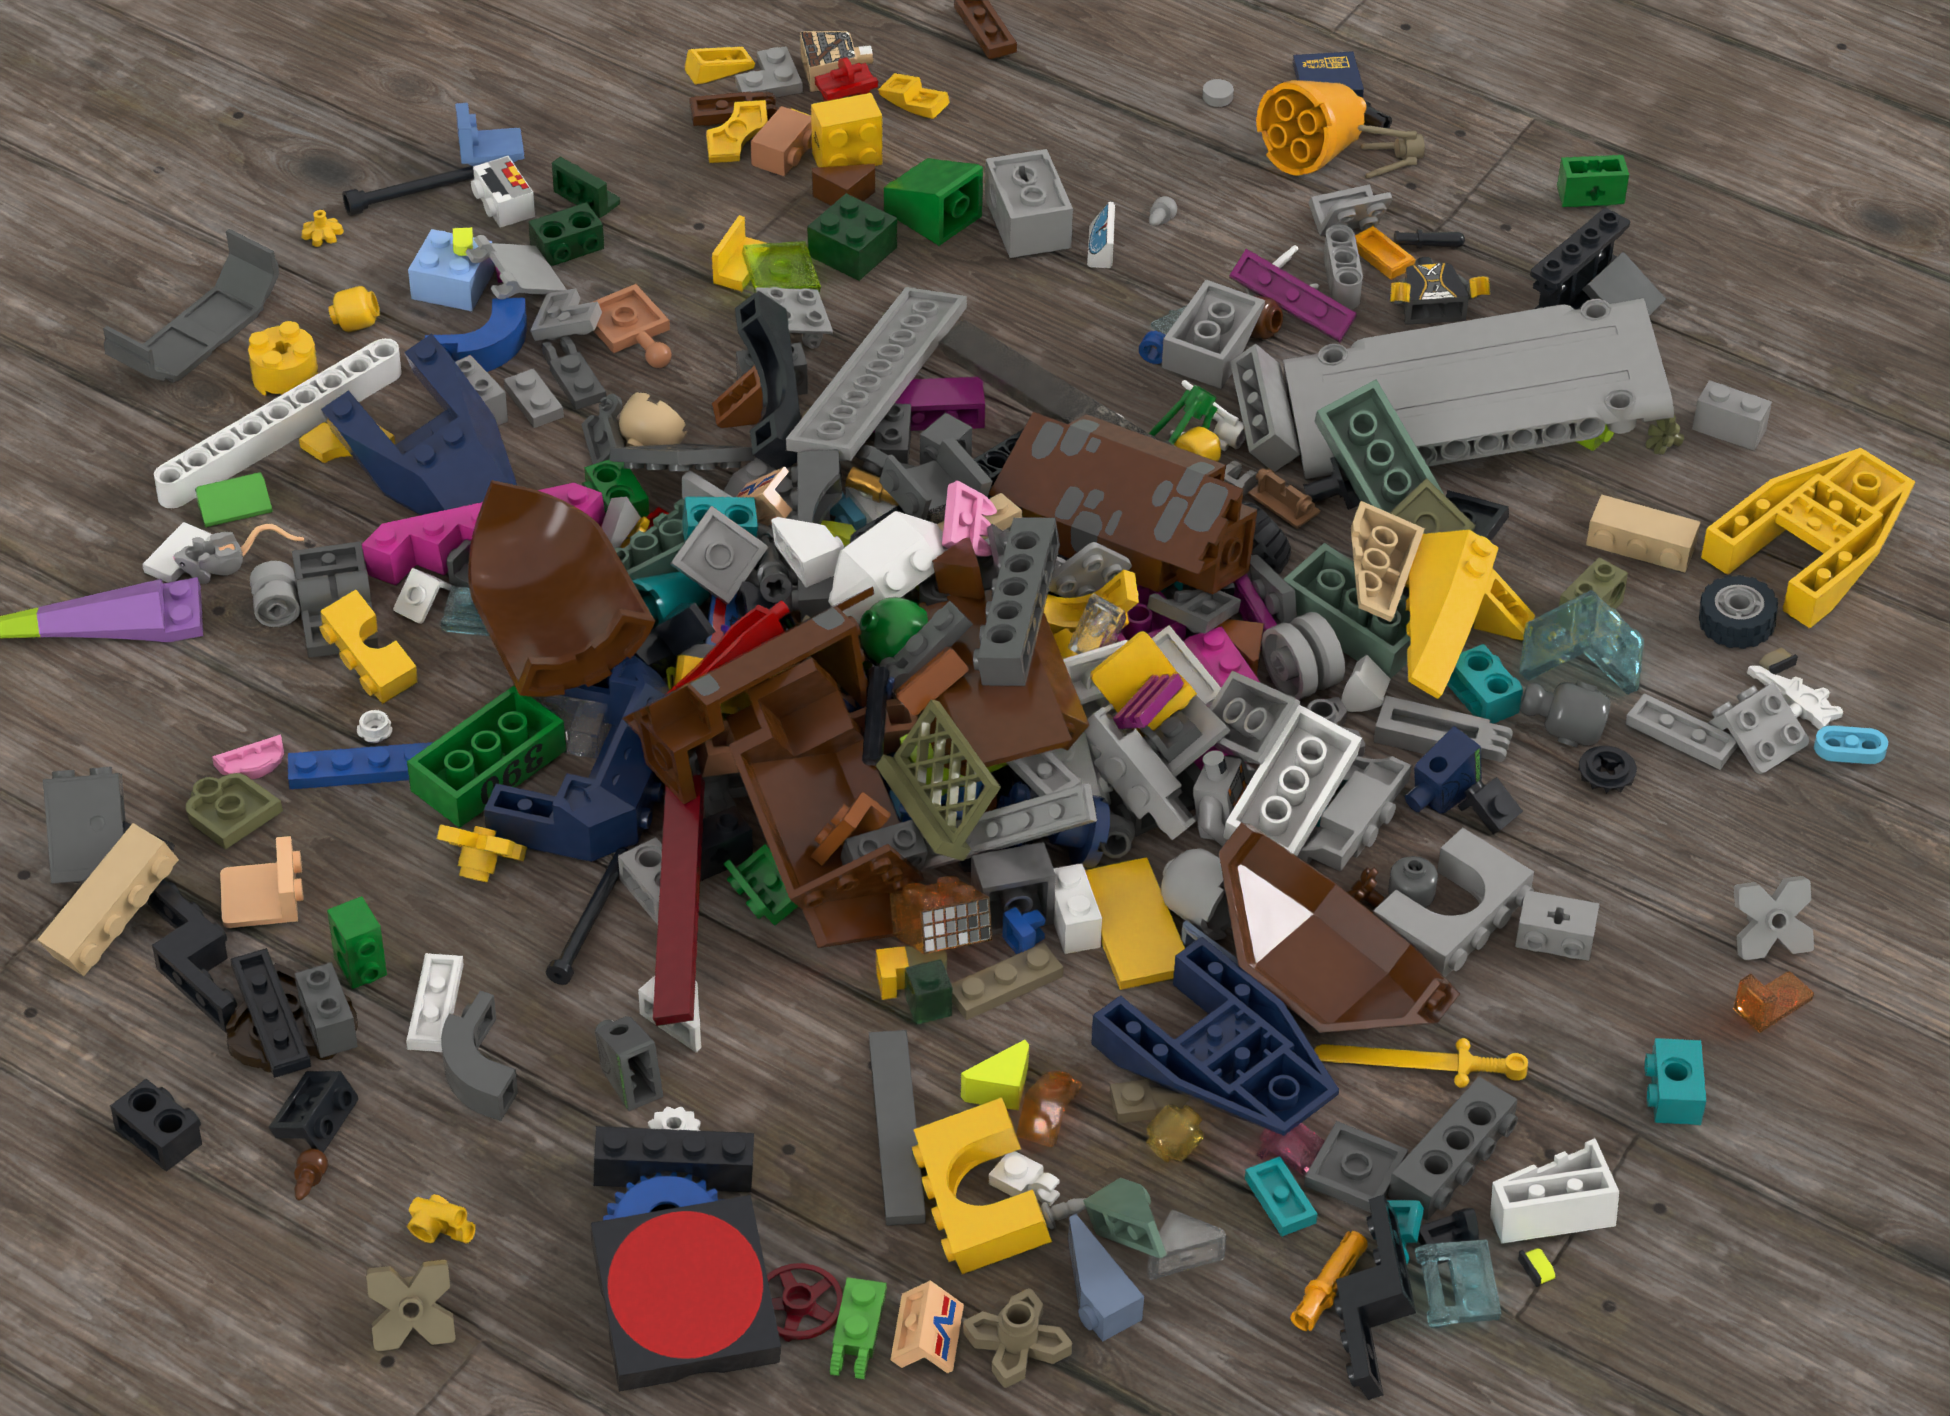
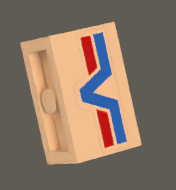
(767, 500)
(927, 1327)

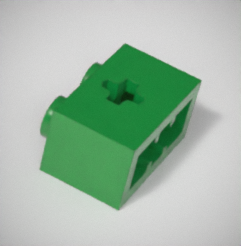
(1592, 181)

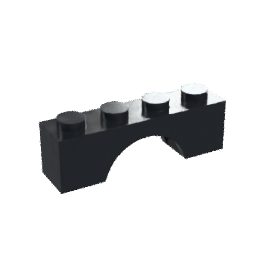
(713, 1156)

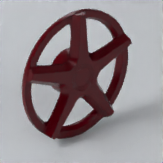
(800, 1300)

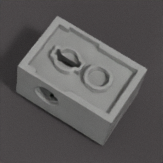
(1028, 203)

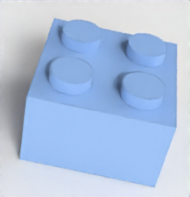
(446, 278)

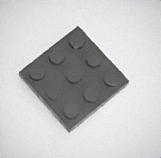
(681, 456)

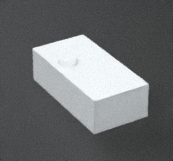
(1296, 780)

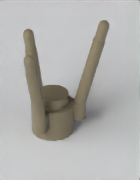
(1408, 147)

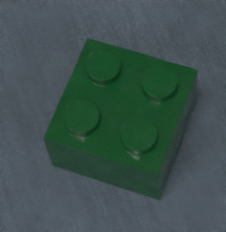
(852, 236)

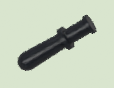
(1420, 239)

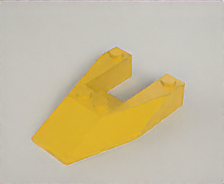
(1834, 506)

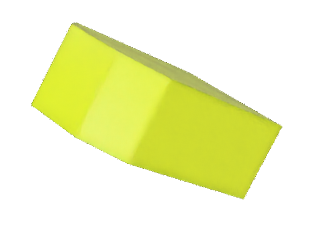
(462, 240)

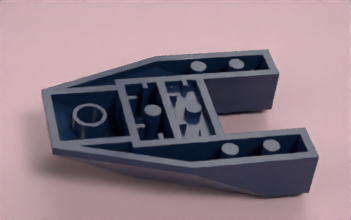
(443, 461)
(1237, 1059)

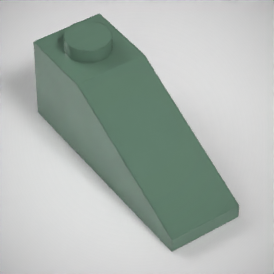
(1124, 1216)

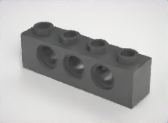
(1455, 1147)

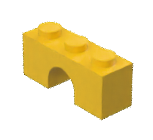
(381, 670)

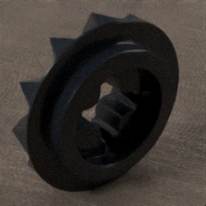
(1612, 759)

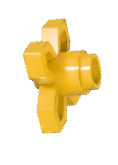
(480, 850)

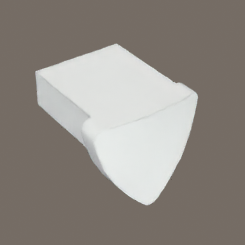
(1365, 686)

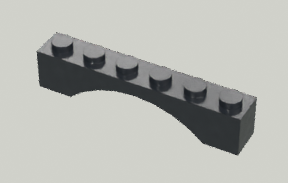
(767, 337)

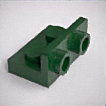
(582, 187)

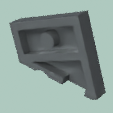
(1196, 608)

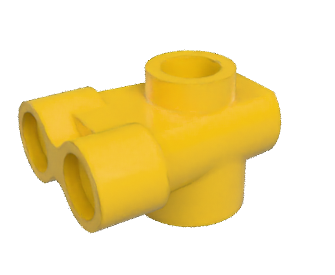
(437, 1217)

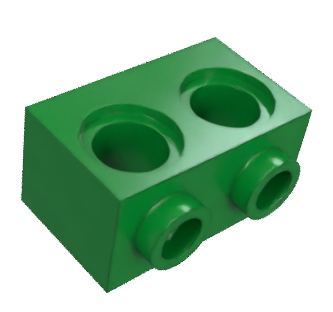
(614, 482)
(357, 942)

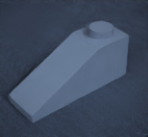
(1104, 1292)

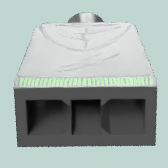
(623, 1046)

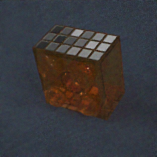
(940, 915)

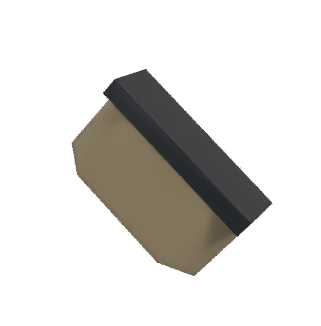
(1778, 661)

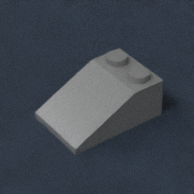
(1211, 333)
(1253, 715)

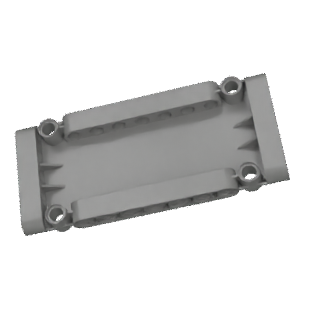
(1494, 381)

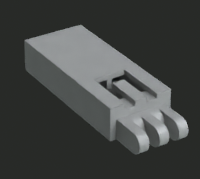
(1421, 726)

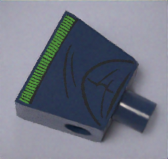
(1445, 773)

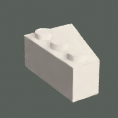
(1557, 1198)

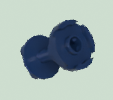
(1081, 840)

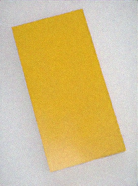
(1135, 923)

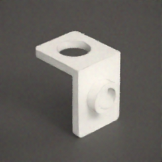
(418, 595)

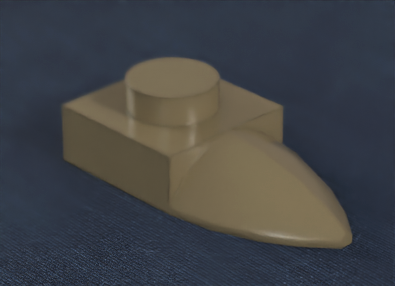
(1139, 1101)

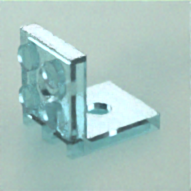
(1588, 628)

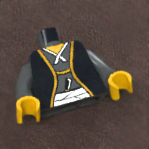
(1435, 292)

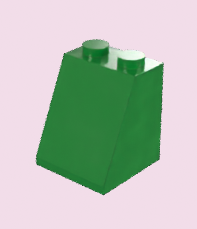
(936, 198)

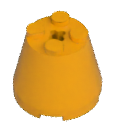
(1308, 123)

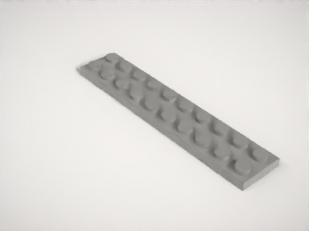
(877, 373)

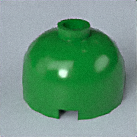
(889, 626)

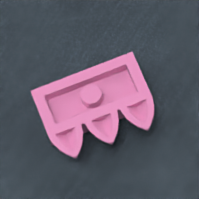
(965, 518)

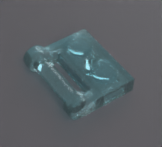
(1471, 1282)

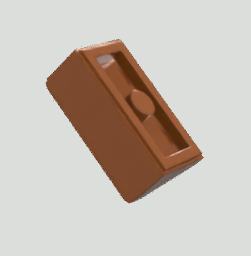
(931, 680)

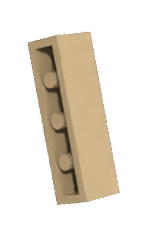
(108, 899)

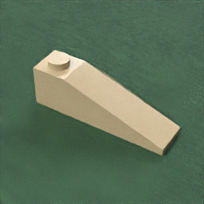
(1382, 558)

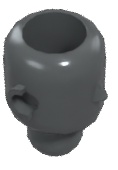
(1572, 713)

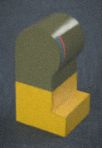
(892, 964)

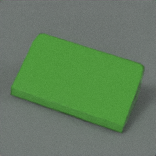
(233, 499)

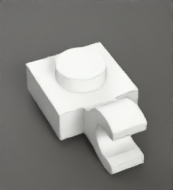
(1020, 1174)

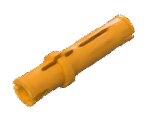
(1321, 1291)

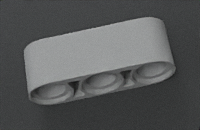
(1343, 266)

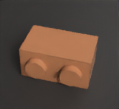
(782, 141)

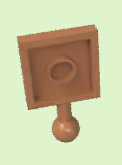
(631, 319)

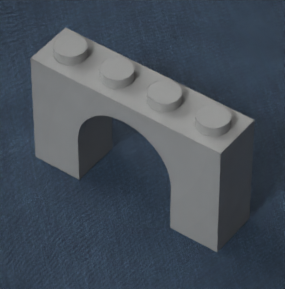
(1481, 870)

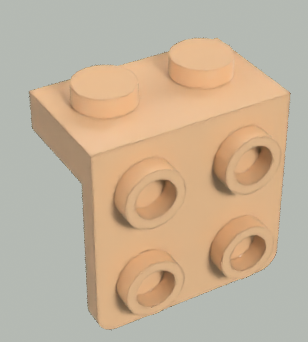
(263, 891)

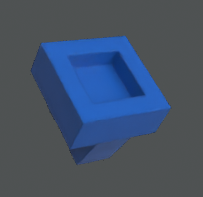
(1022, 930)

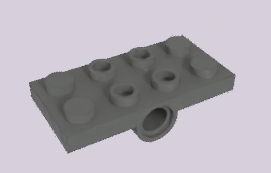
(322, 579)

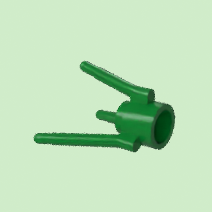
(1198, 403)

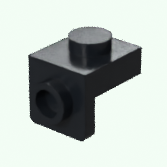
(1491, 804)

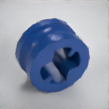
(1146, 348)

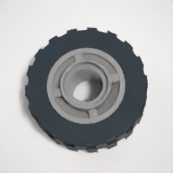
(1738, 611)

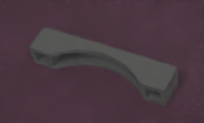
(819, 489)

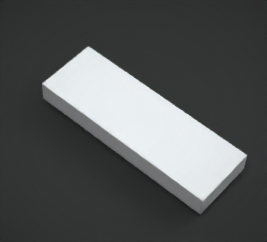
(434, 1001)

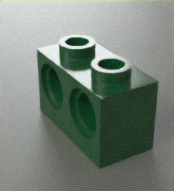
(567, 234)

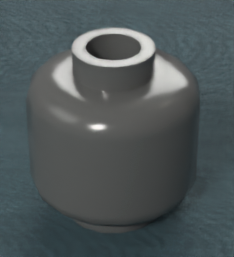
(1415, 879)

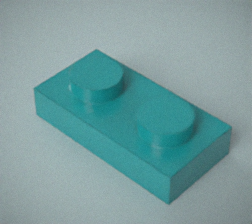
(1280, 1196)

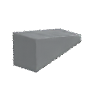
(619, 520)

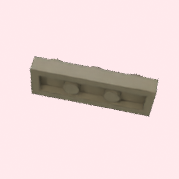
(1006, 981)

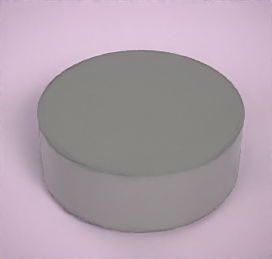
(1218, 92)

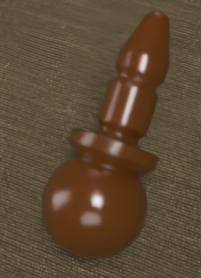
(309, 1170)

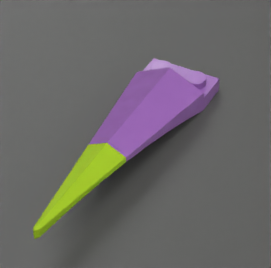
(134, 612)

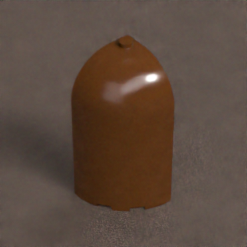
(552, 592)

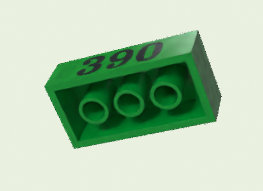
(492, 747)

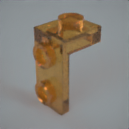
(1770, 1003)
(1045, 1107)

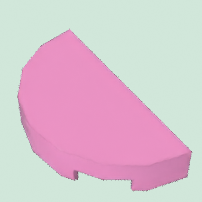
(253, 759)

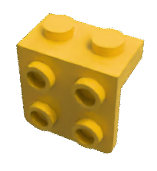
(1130, 668)

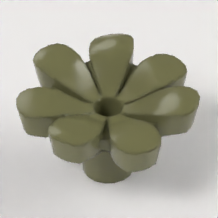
(1664, 435)

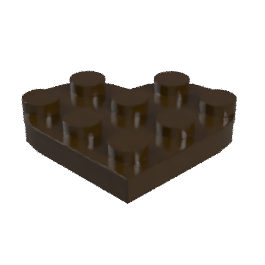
(243, 1039)

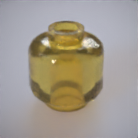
(1174, 1132)

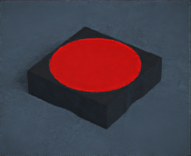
(685, 1292)

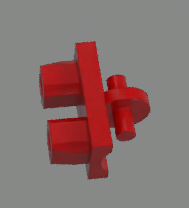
(846, 81)

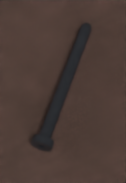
(560, 970)

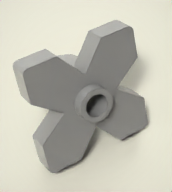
(1773, 917)

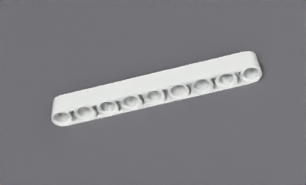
(275, 423)

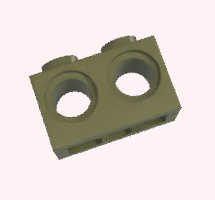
(1602, 578)

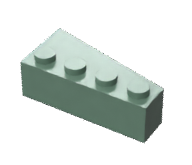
(654, 550)

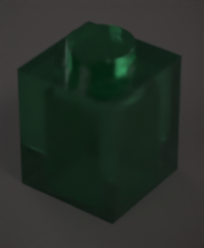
(928, 991)

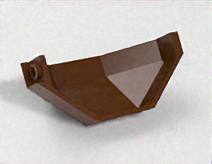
(1322, 945)

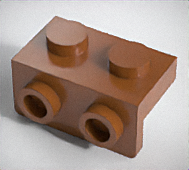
(859, 818)

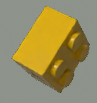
(847, 131)

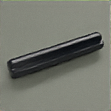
(875, 715)

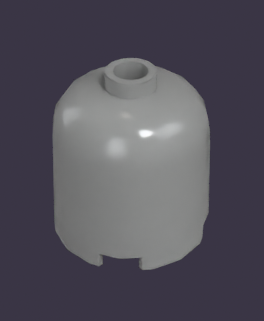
(1196, 891)

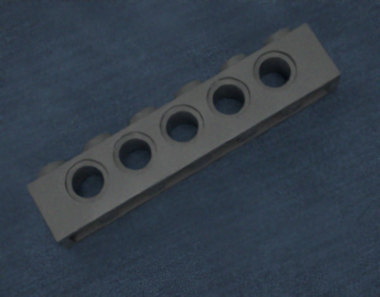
(1017, 602)

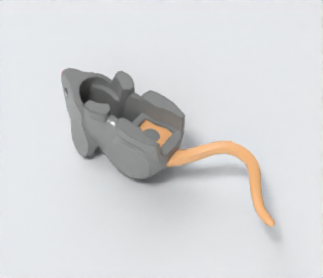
(221, 554)

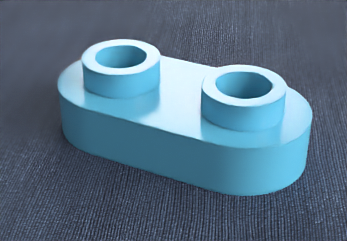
(1851, 744)

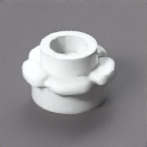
(374, 726)

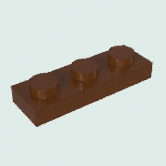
(986, 27)

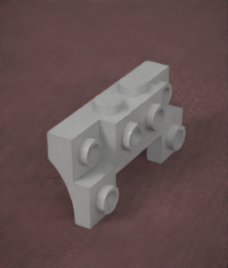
(1137, 774)
(1357, 811)

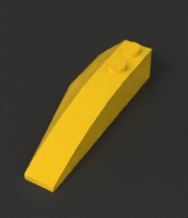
(1443, 603)

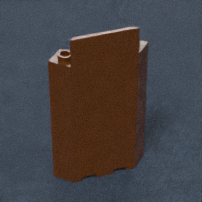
(1010, 720)

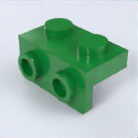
(763, 884)

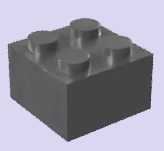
(1017, 879)

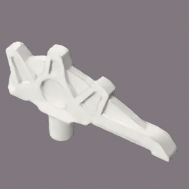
(1802, 700)

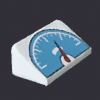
(1101, 238)

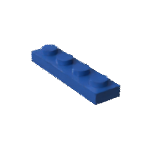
(351, 765)

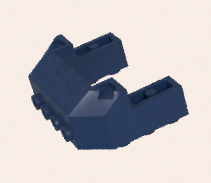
(608, 807)

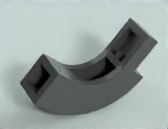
(471, 1076)

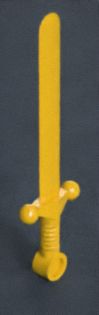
(1513, 1066)

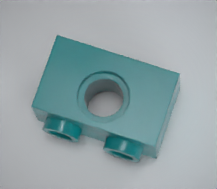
(1676, 1081)

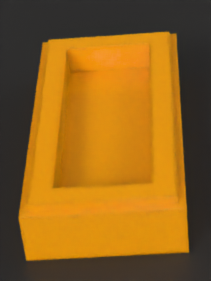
(1383, 253)

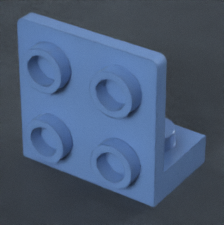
(485, 145)

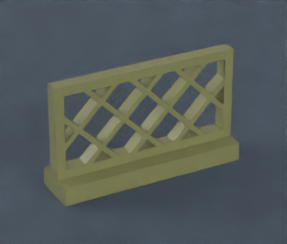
(924, 800)

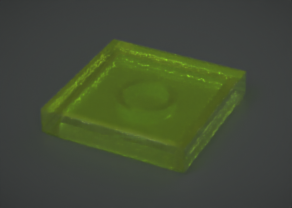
(780, 265)

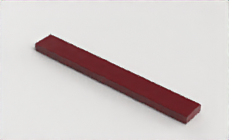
(678, 908)

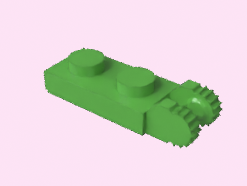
(858, 1324)

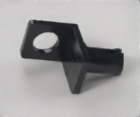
(1332, 486)

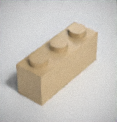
(1643, 533)

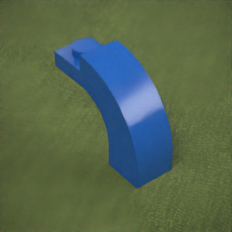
(495, 341)

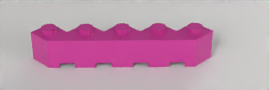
(431, 537)

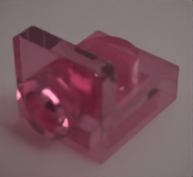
(1296, 1148)

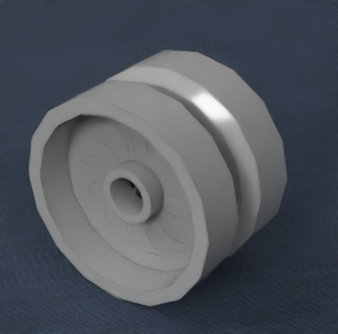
(1303, 655)

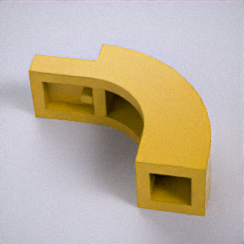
(1066, 612)

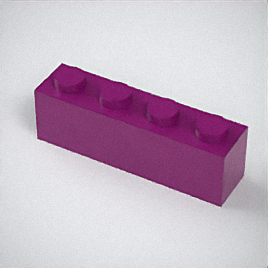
(936, 396)

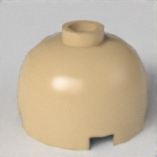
(650, 424)

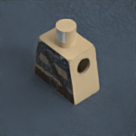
(824, 48)

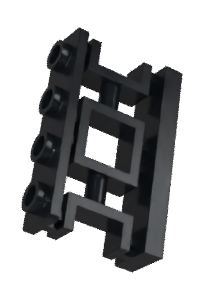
(1578, 261)

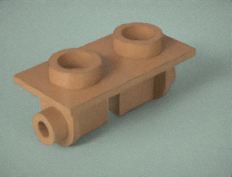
(1282, 500)

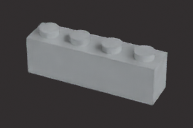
(1264, 408)

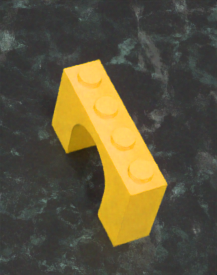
(976, 1233)

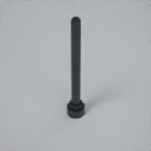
(357, 201)

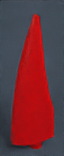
(743, 635)

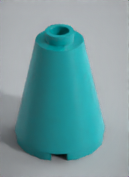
(667, 591)

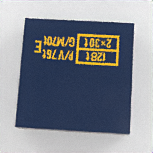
(1329, 67)

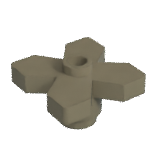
(399, 1318)
(1016, 1337)

